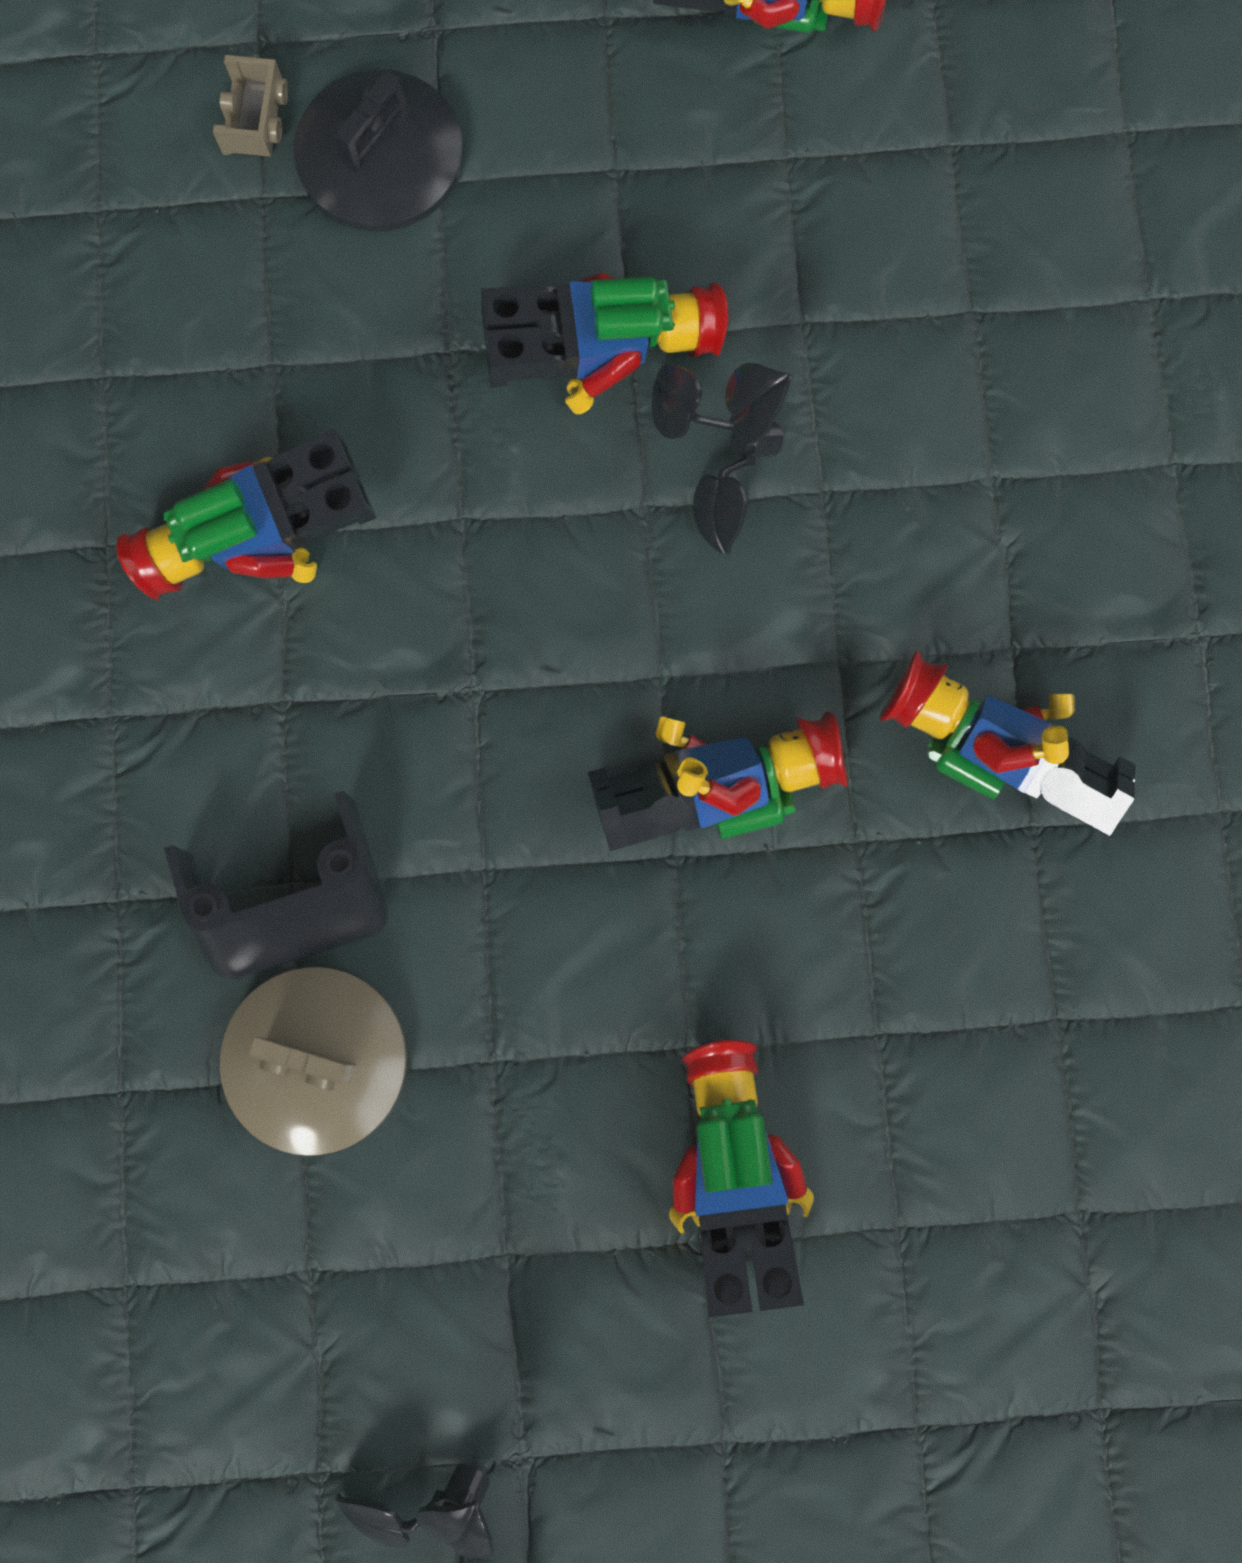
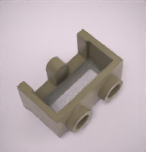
(251, 107)

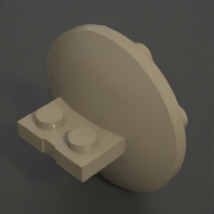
(313, 1061)

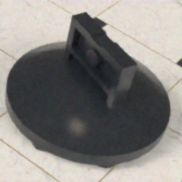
(378, 150)

